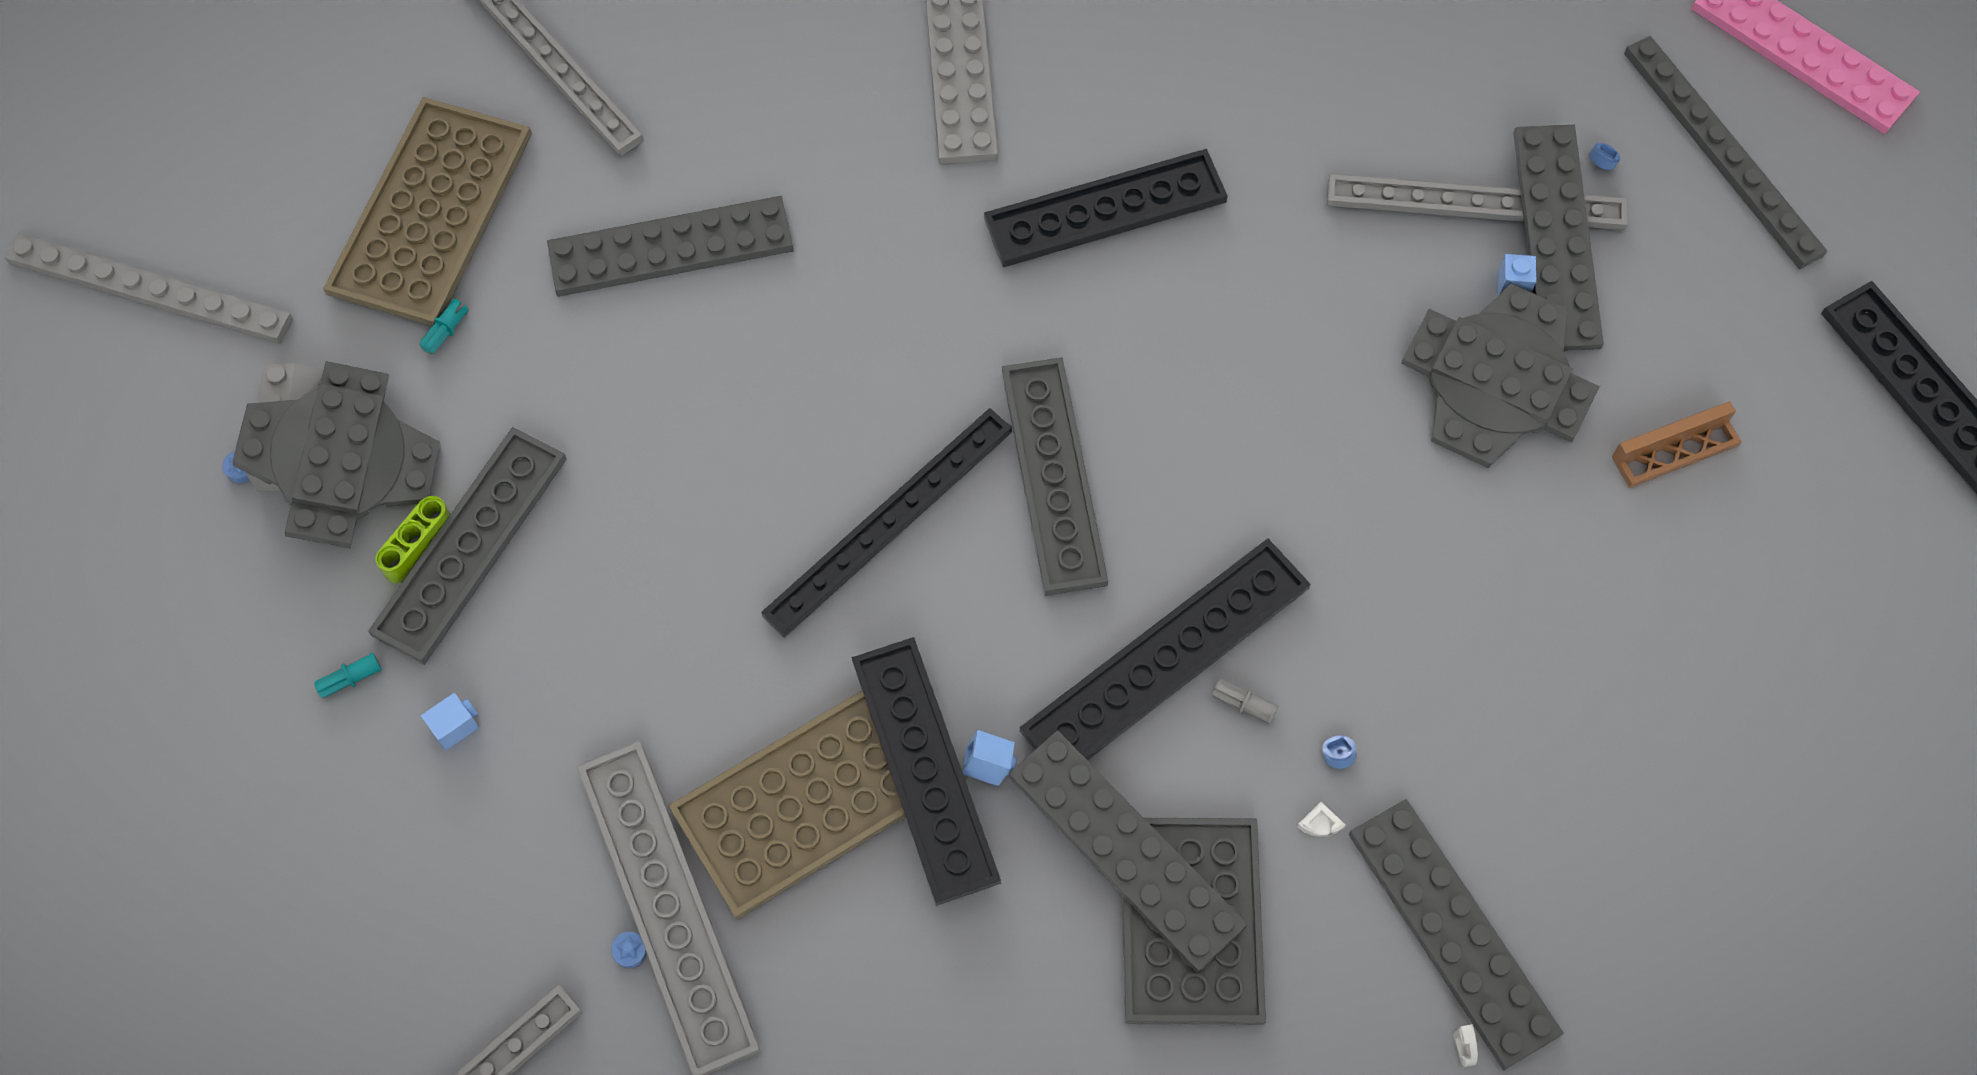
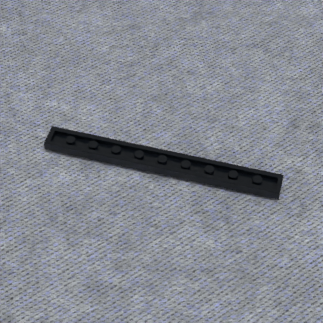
(886, 523)

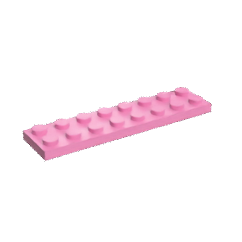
(1814, 58)

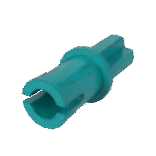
(443, 327)
(347, 675)

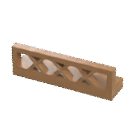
(1672, 434)

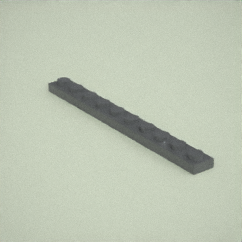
(1725, 153)

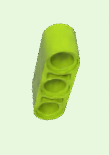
(398, 544)

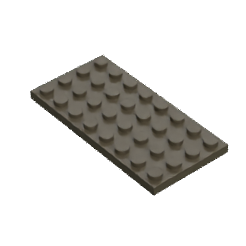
(428, 212)
(792, 807)

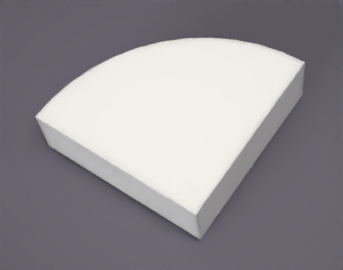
(1321, 822)
(1466, 1045)

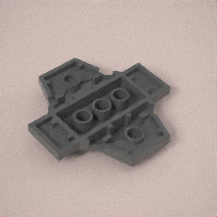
(1500, 375)
(336, 454)

